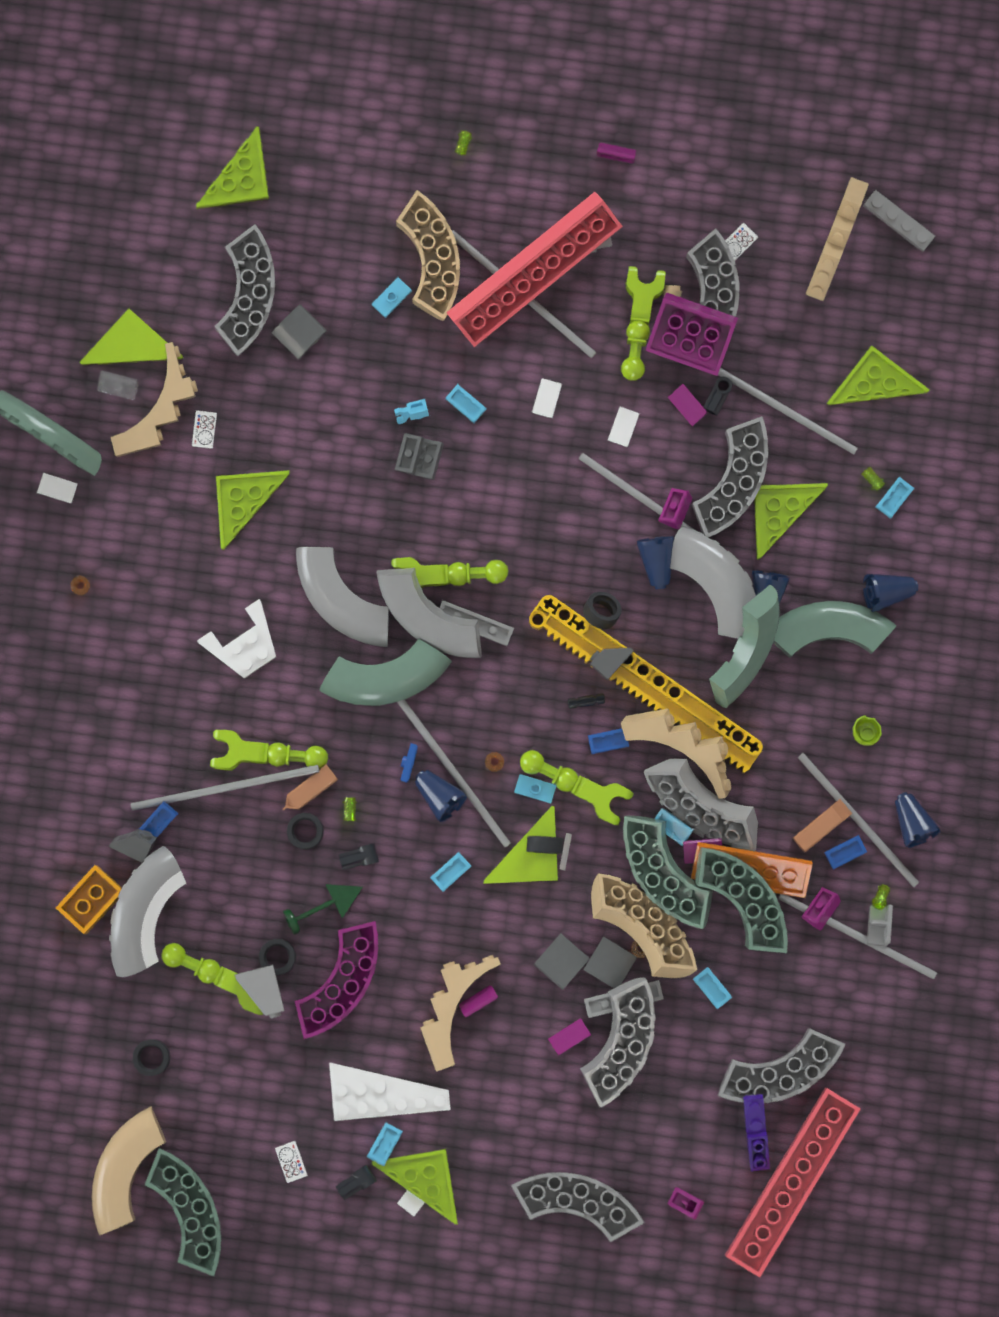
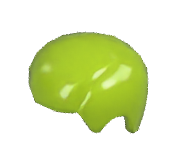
(866, 731)

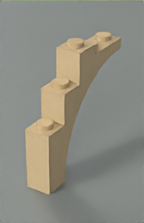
(837, 239)
(175, 389)
(686, 738)
(457, 982)

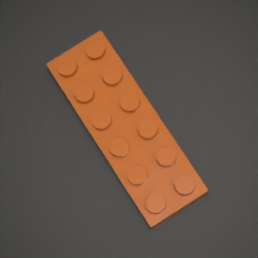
(781, 873)

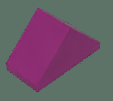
(685, 1203)

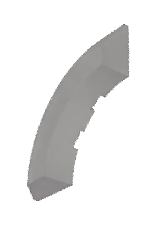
(700, 807)

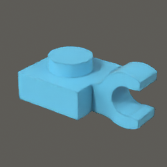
(414, 410)

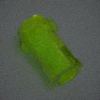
(463, 142)
(875, 481)
(349, 809)
(879, 901)

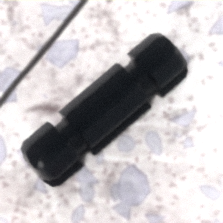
(584, 701)

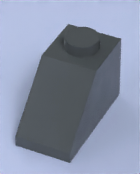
(609, 660)
(134, 844)

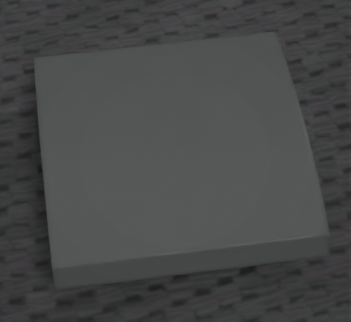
(299, 331)
(419, 456)
(561, 961)
(610, 963)

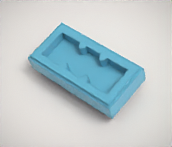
(391, 297)
(465, 403)
(894, 497)
(535, 788)
(675, 827)
(450, 871)
(712, 988)
(384, 1144)

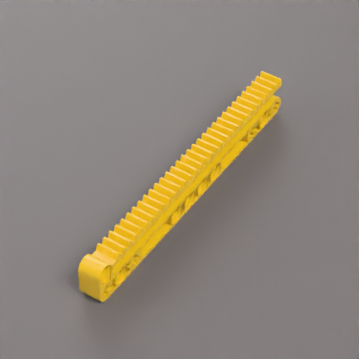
(684, 708)

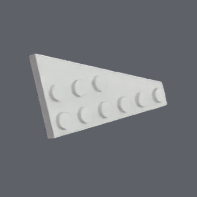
(370, 1094)

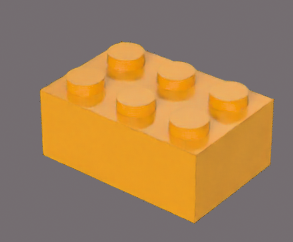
(90, 899)

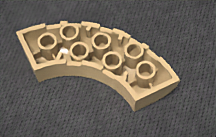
(437, 253)
(645, 923)
(118, 1168)

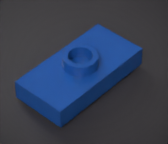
(607, 741)
(408, 762)
(159, 819)
(845, 852)

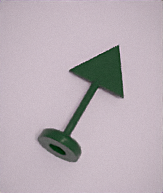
(341, 895)

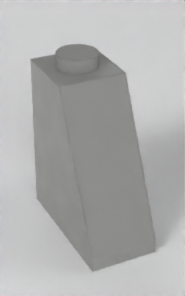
(263, 989)

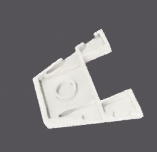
(247, 651)

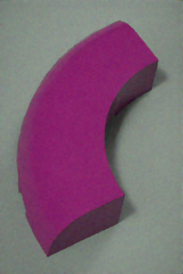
(346, 983)

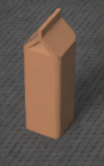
(310, 788)
(822, 825)

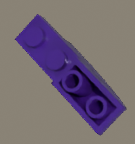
(756, 1132)

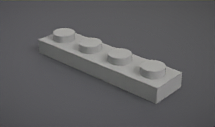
(899, 220)
(488, 628)
(602, 1004)

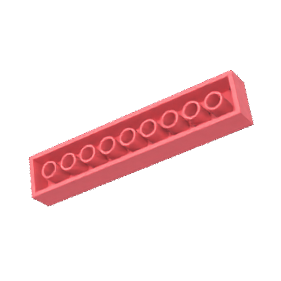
(534, 269)
(792, 1182)

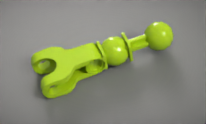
(638, 329)
(455, 574)
(263, 753)
(568, 780)
(209, 972)

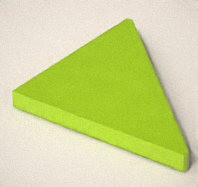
(241, 178)
(128, 342)
(876, 379)
(241, 498)
(779, 508)
(528, 866)
(425, 1177)

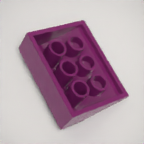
(691, 334)

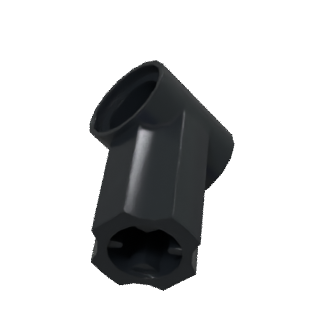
(717, 397)
(362, 856)
(359, 1180)

